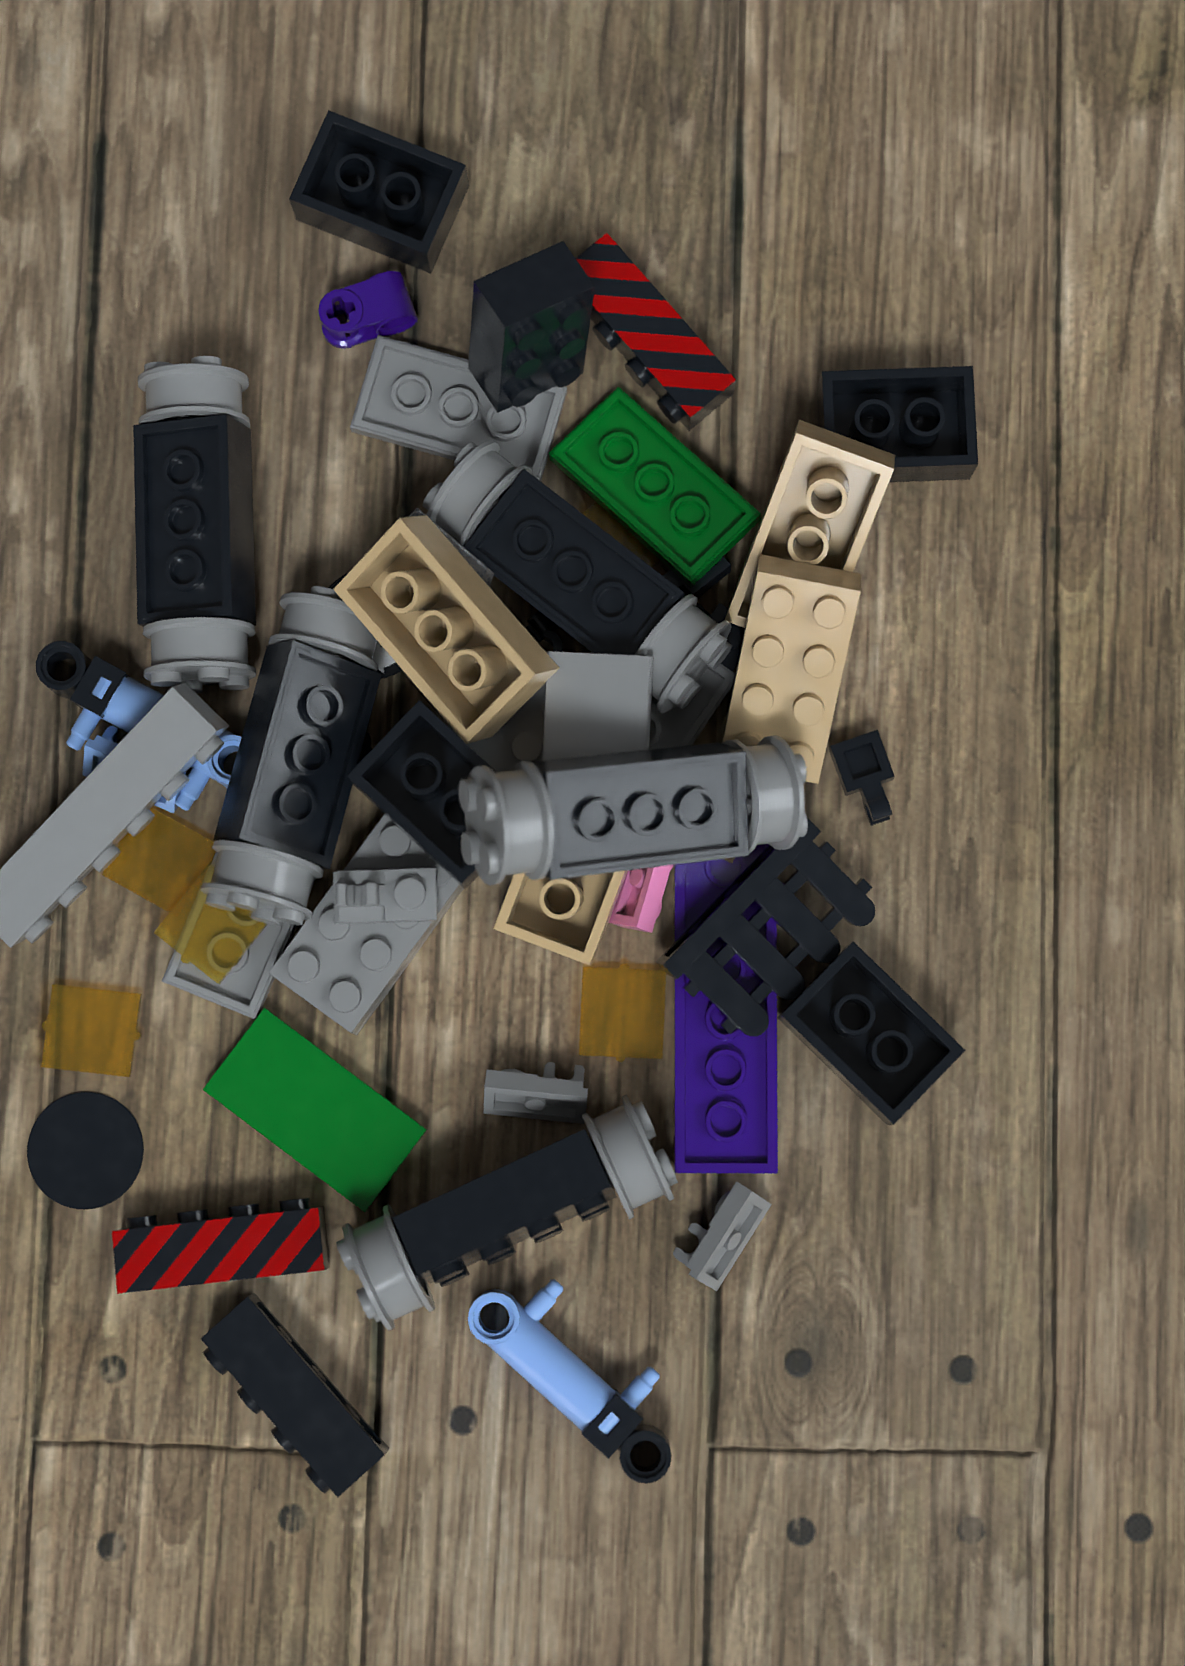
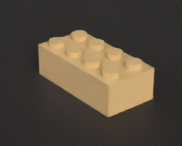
(817, 507)
(446, 628)
(793, 657)
(561, 913)

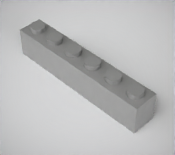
(104, 809)

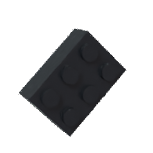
(379, 191)
(530, 326)
(908, 412)
(416, 784)
(871, 1034)

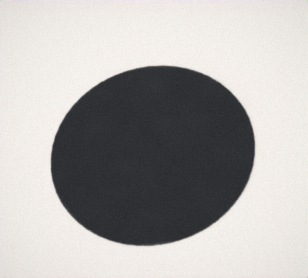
(85, 1150)

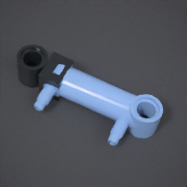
(119, 699)
(600, 1412)

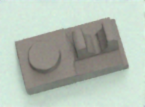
(385, 896)
(535, 1097)
(731, 1228)

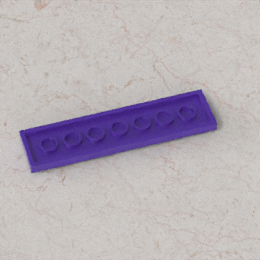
(721, 1079)

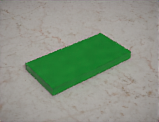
(655, 486)
(315, 1109)

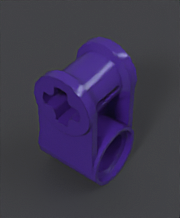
(372, 307)

